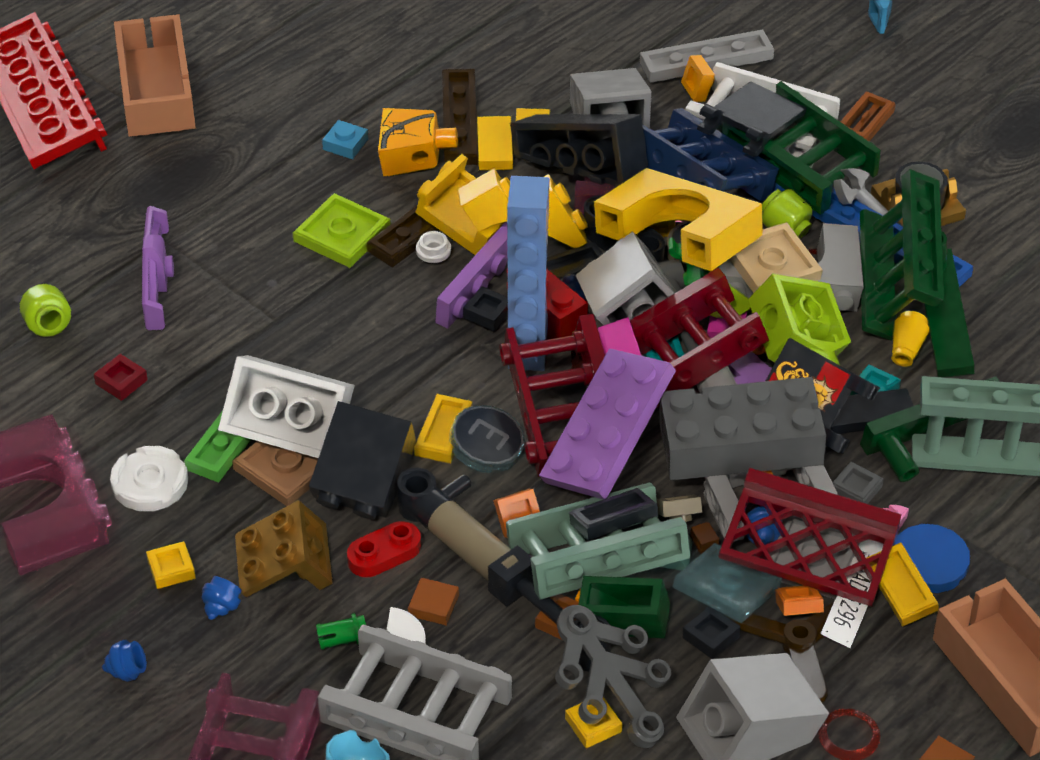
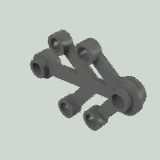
(609, 669)

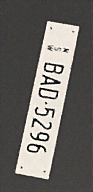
(845, 613)

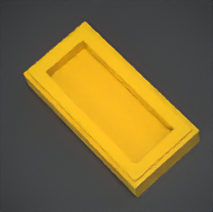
(494, 143)
(434, 437)
(905, 587)

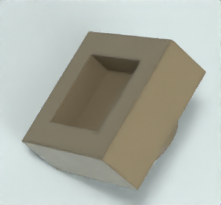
(679, 507)

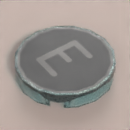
(486, 438)

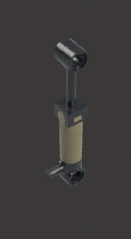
(504, 568)

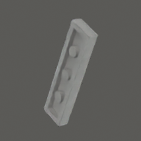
(729, 50)

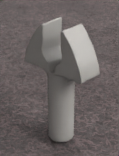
(857, 179)

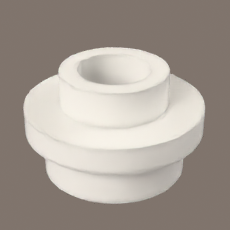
(433, 247)

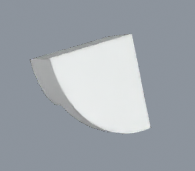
(405, 625)

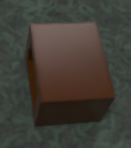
(703, 536)

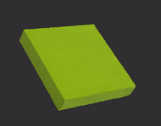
(340, 230)

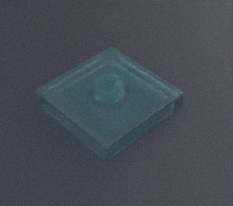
(726, 585)

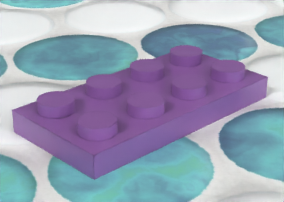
(607, 423)

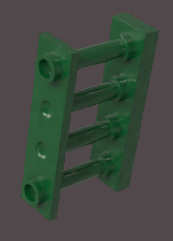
(795, 171)
(922, 254)

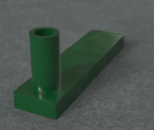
(948, 325)
(890, 433)

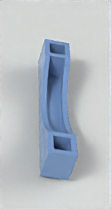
(528, 262)

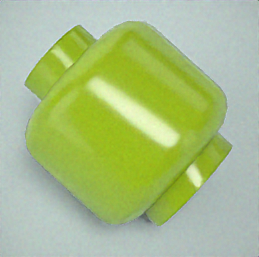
(789, 208)
(45, 310)

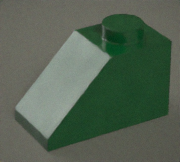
(628, 602)

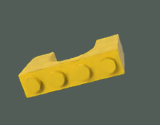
(718, 225)

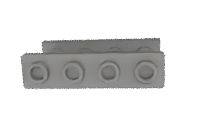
(404, 731)

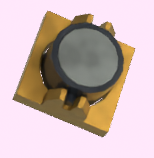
(890, 191)

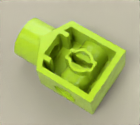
(802, 312)

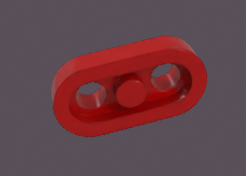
(387, 549)

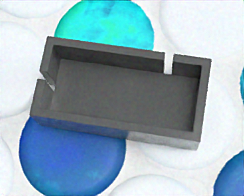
(742, 428)

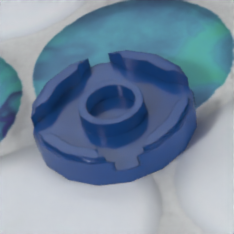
(937, 554)

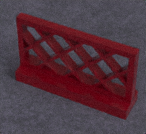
(827, 511)

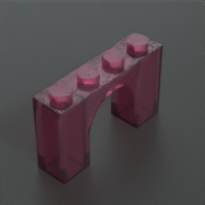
(69, 523)

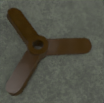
(797, 640)

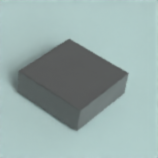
(858, 483)

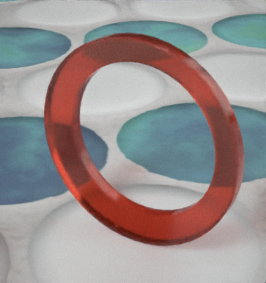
(849, 754)

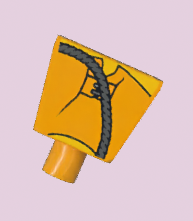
(412, 140)

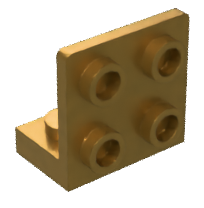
(281, 545)

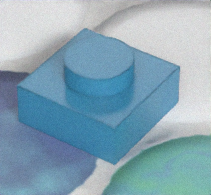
(345, 139)

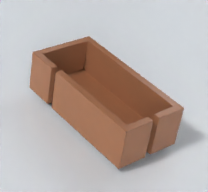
(154, 78)
(997, 655)

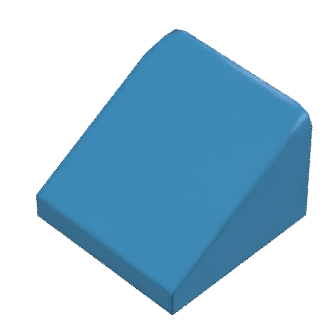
(879, 13)

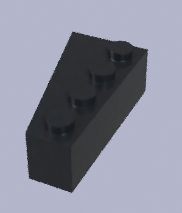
(591, 145)

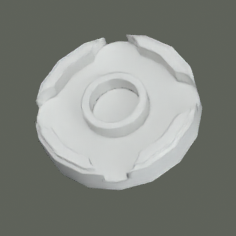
(149, 478)

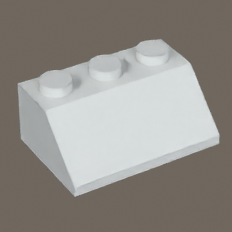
(281, 405)

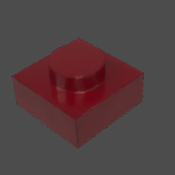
(120, 377)

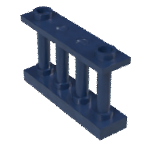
(705, 158)

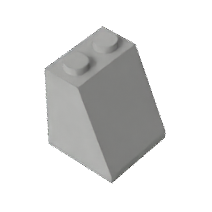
(611, 93)
(624, 281)
(751, 709)

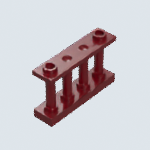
(683, 312)
(583, 341)

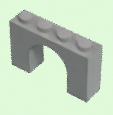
(839, 259)

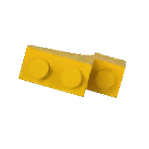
(487, 201)

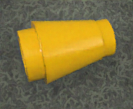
(908, 337)

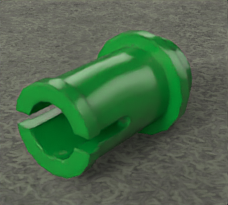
(344, 631)

